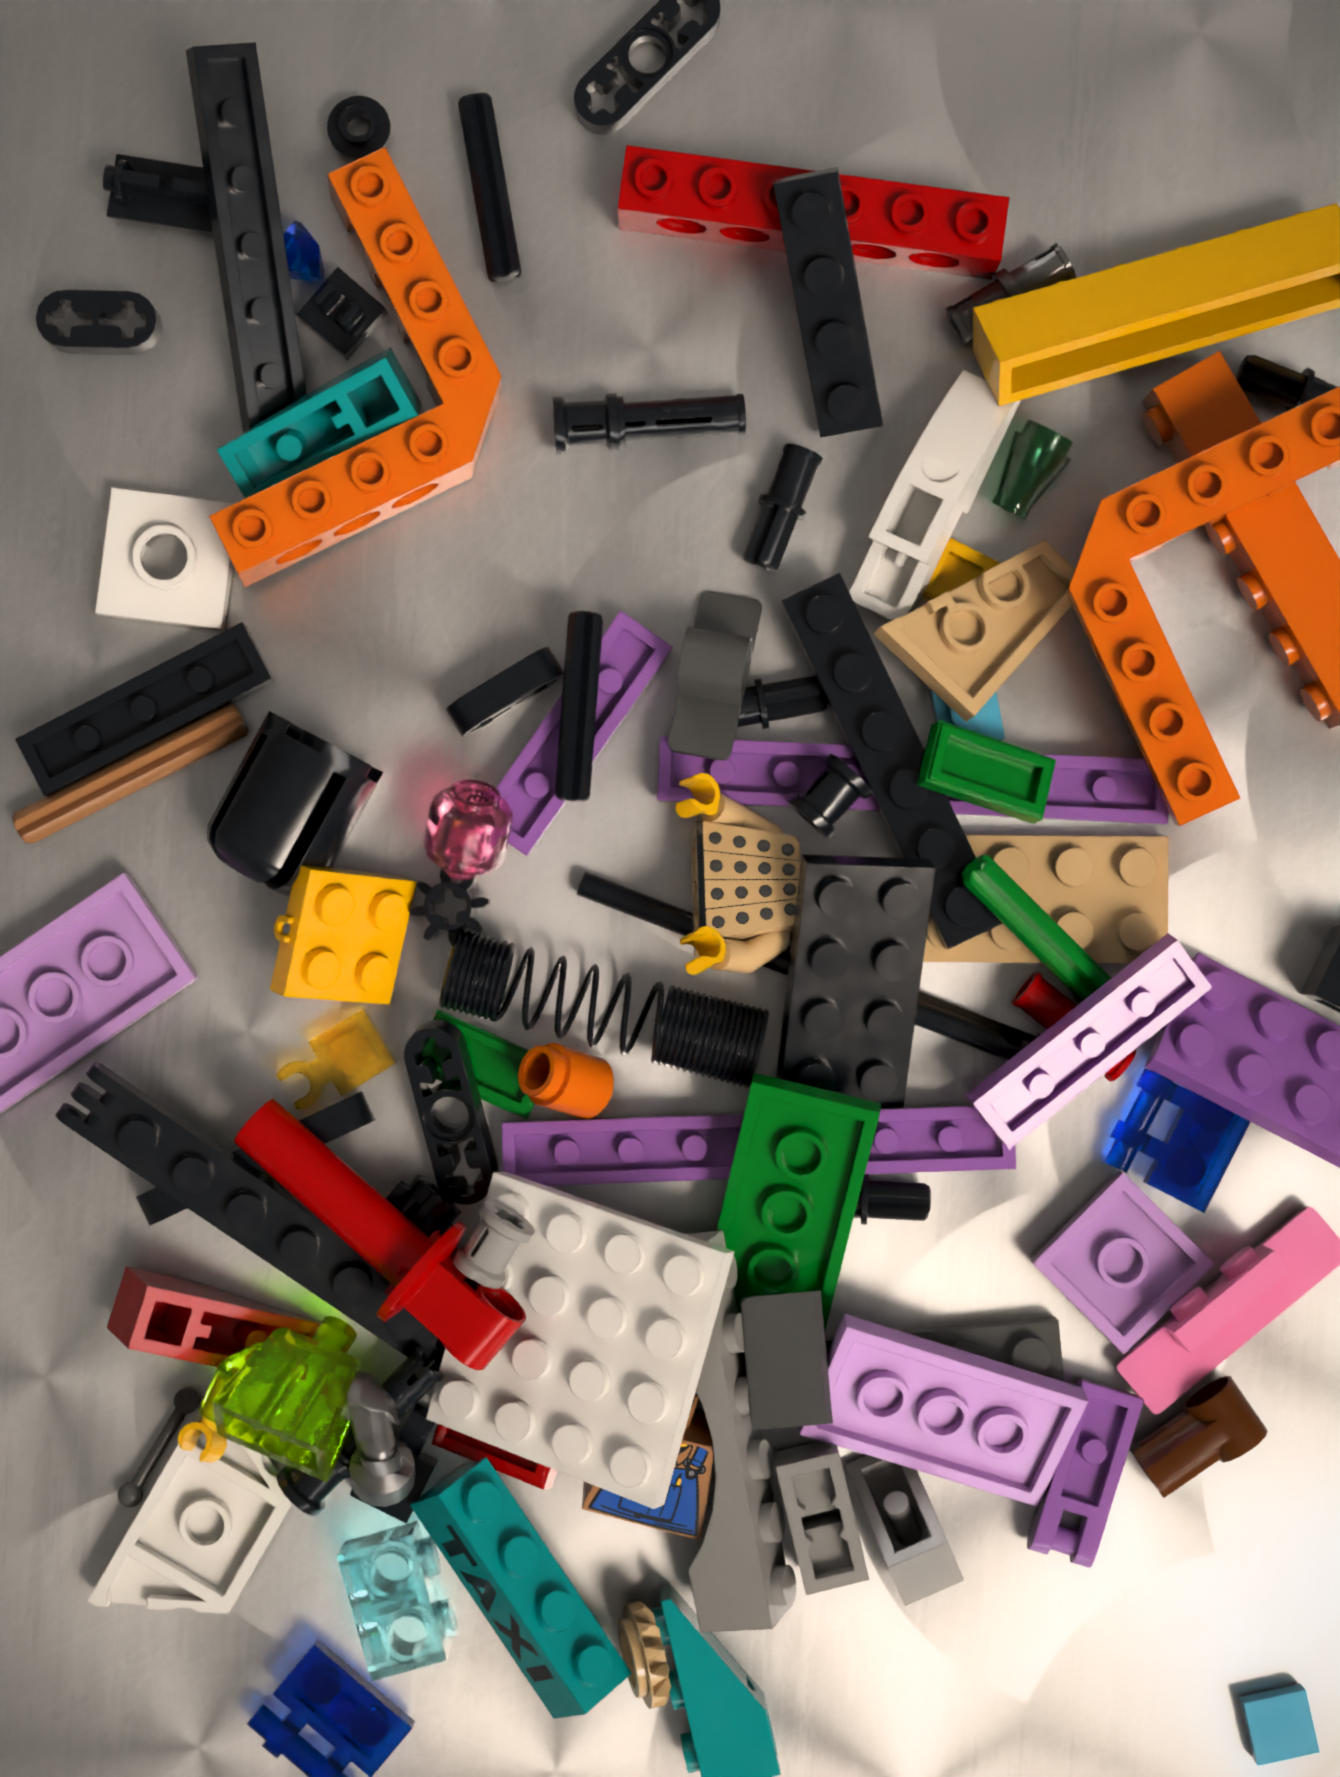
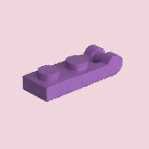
(1087, 1475)

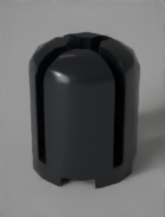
(289, 805)

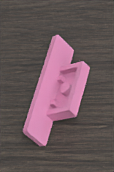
(1231, 1310)

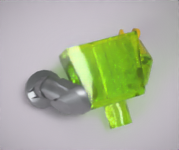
(297, 1405)

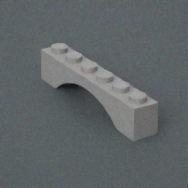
(741, 1566)

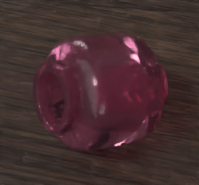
(468, 829)

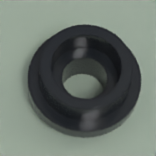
(354, 146)

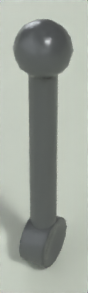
(185, 1402)

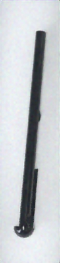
(930, 1014)

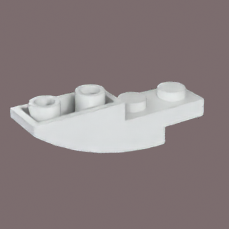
(930, 496)

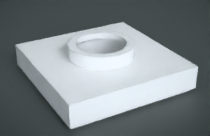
(190, 599)

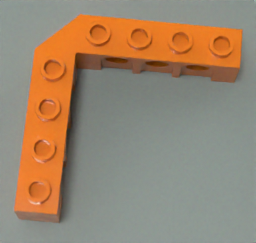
(411, 458)
(1121, 618)

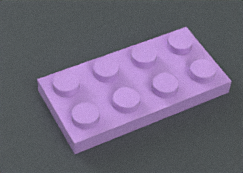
(82, 984)
(946, 1411)

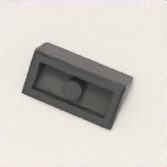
(786, 1360)

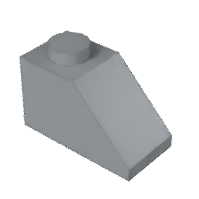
(905, 1527)

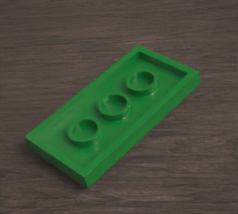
(795, 1187)

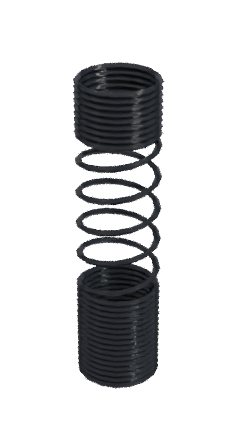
(691, 1034)

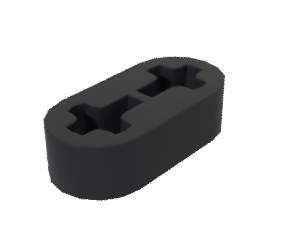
(99, 307)
(505, 691)

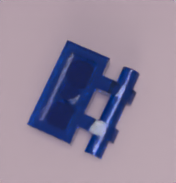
(1195, 1148)
(340, 1708)

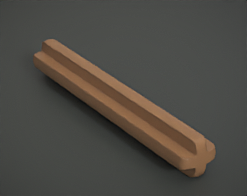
(130, 774)

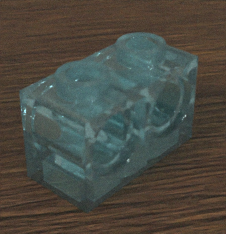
(381, 1601)

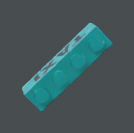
(521, 1589)

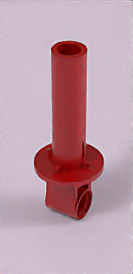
(459, 1311)

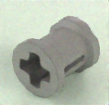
(492, 1244)

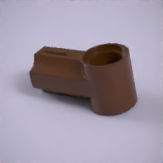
(1212, 1428)

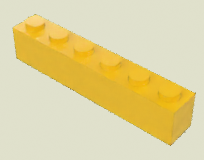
(1159, 306)

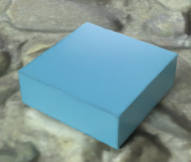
(1279, 1724)

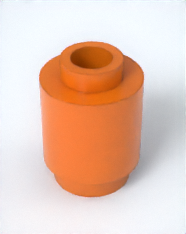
(566, 1080)

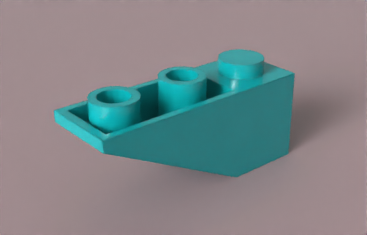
(722, 1702)

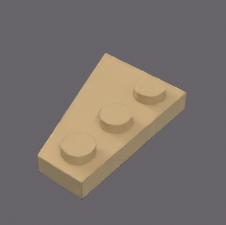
(983, 629)

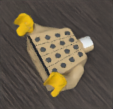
(741, 882)

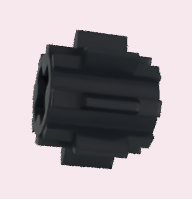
(424, 1205)

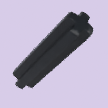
(489, 187)
(578, 706)

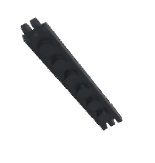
(237, 1202)

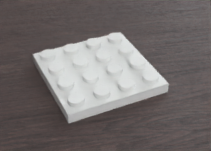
(606, 1346)

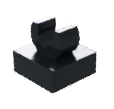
(342, 313)

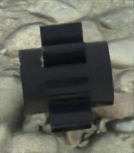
(436, 895)

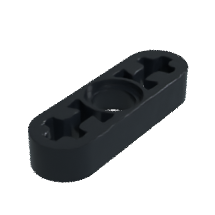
(603, 78)
(424, 1072)

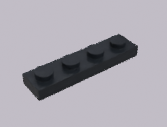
(828, 301)
(145, 709)

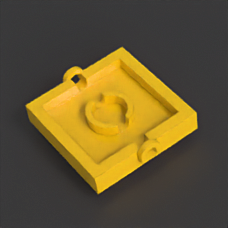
(342, 935)

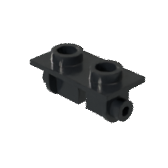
(157, 193)

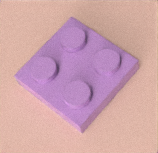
(1121, 1262)

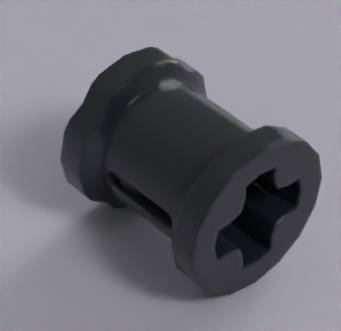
(830, 796)

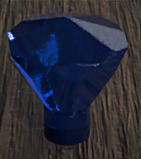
(303, 254)

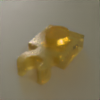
(345, 1055)

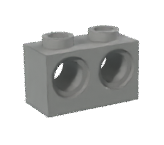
(820, 1516)

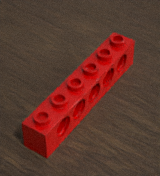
(738, 206)

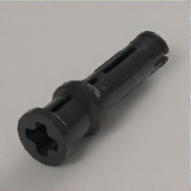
(615, 421)
(405, 1389)

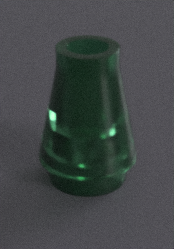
(1031, 467)

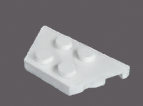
(197, 1533)

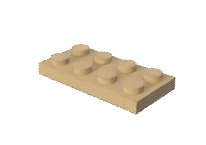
(1096, 888)

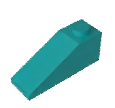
(322, 424)

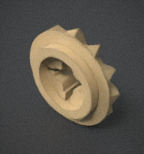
(644, 1655)

